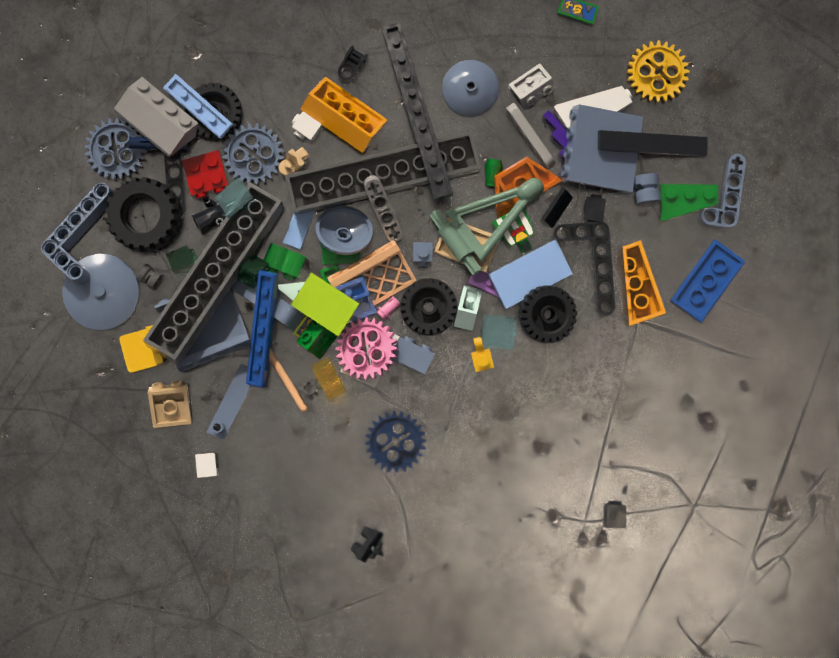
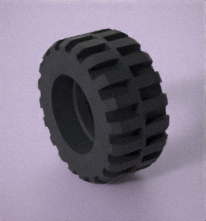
(119, 207)

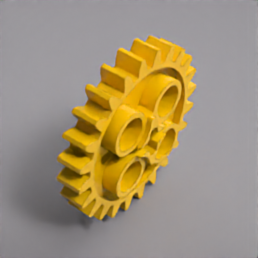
(670, 60)

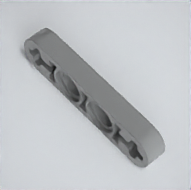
(530, 135)
(380, 210)

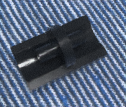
(370, 547)

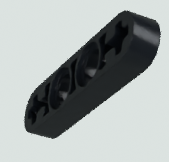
(177, 181)

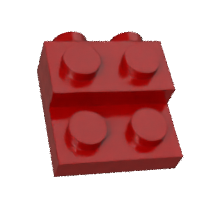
(205, 174)

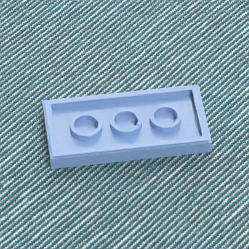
(532, 270)

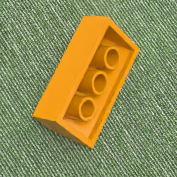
(343, 114)

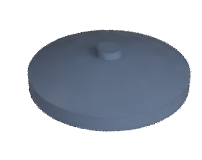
(106, 297)

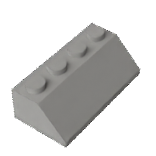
(156, 117)

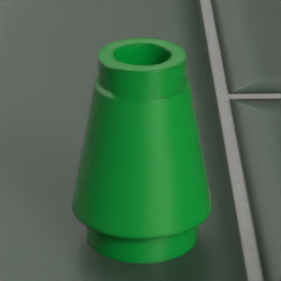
(492, 168)

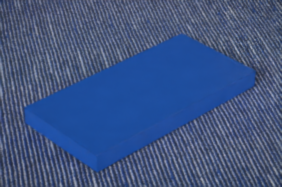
(707, 281)

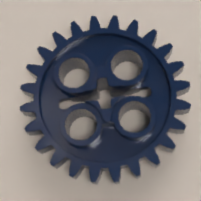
(386, 426)

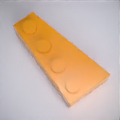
(642, 292)

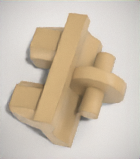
(293, 161)

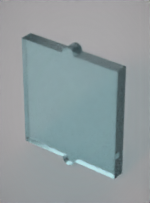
(233, 197)
(498, 331)

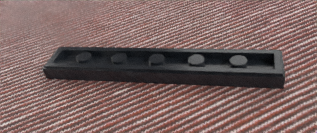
(652, 143)

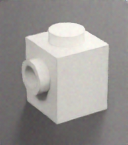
(306, 126)

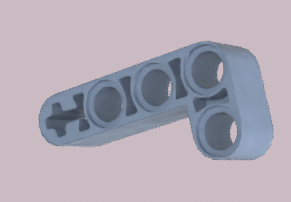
(728, 190)
(283, 311)

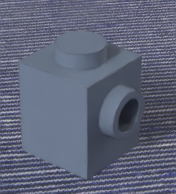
(422, 253)

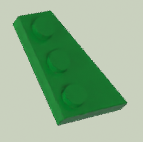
(685, 198)

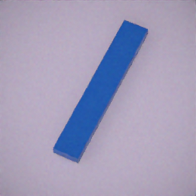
(262, 328)

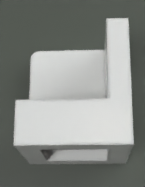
(206, 465)

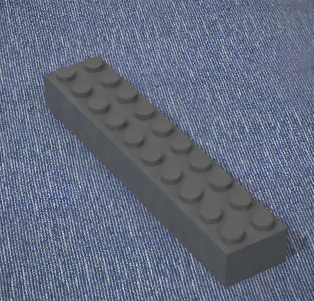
(396, 169)
(212, 276)

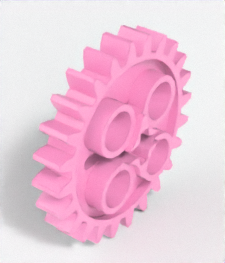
(383, 343)

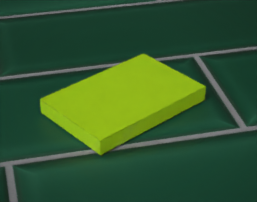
(325, 304)

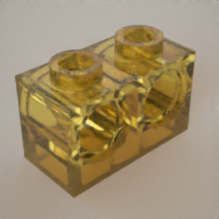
(328, 379)

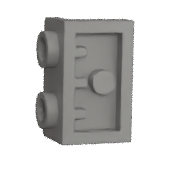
(532, 86)

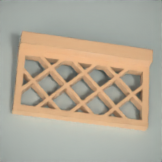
(368, 263)

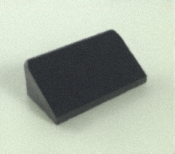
(557, 208)

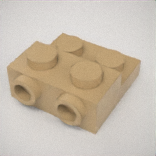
(169, 404)

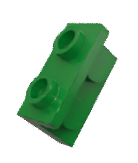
(316, 339)

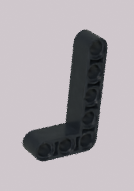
(598, 259)

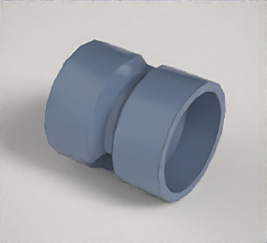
(647, 188)

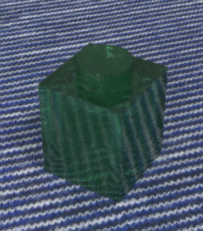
(181, 258)
(249, 270)

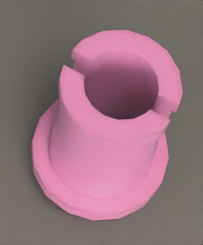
(387, 309)

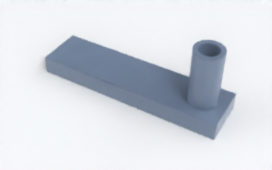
(230, 404)

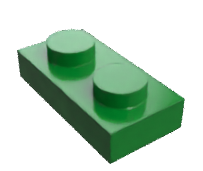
(331, 258)

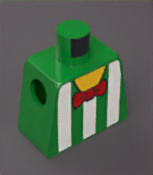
(518, 232)

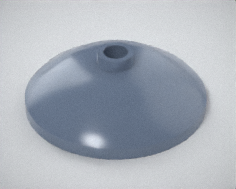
(470, 101)
(347, 223)

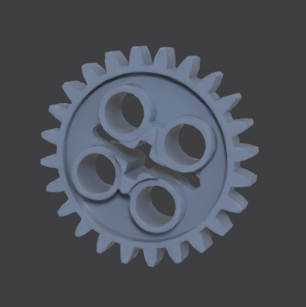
(99, 152)
(242, 167)

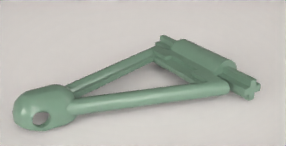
(462, 240)

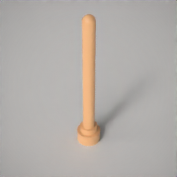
(287, 382)

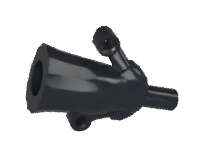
(210, 216)

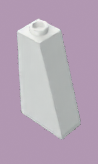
(612, 99)

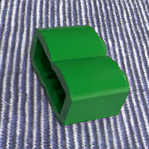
(285, 261)

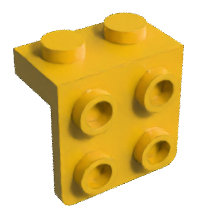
(137, 354)

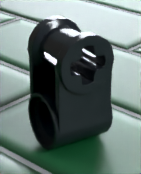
(353, 62)

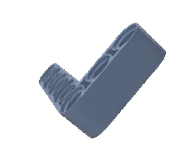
(75, 232)

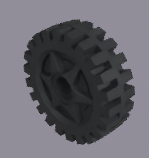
(227, 104)
(428, 291)
(561, 318)

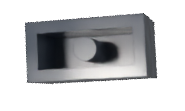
(412, 355)

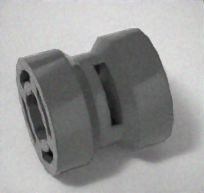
(149, 276)

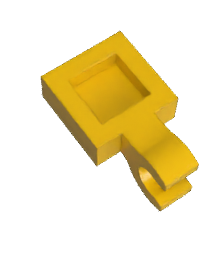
(482, 357)

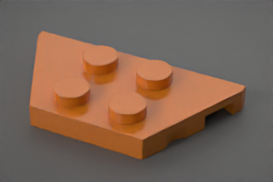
(516, 176)

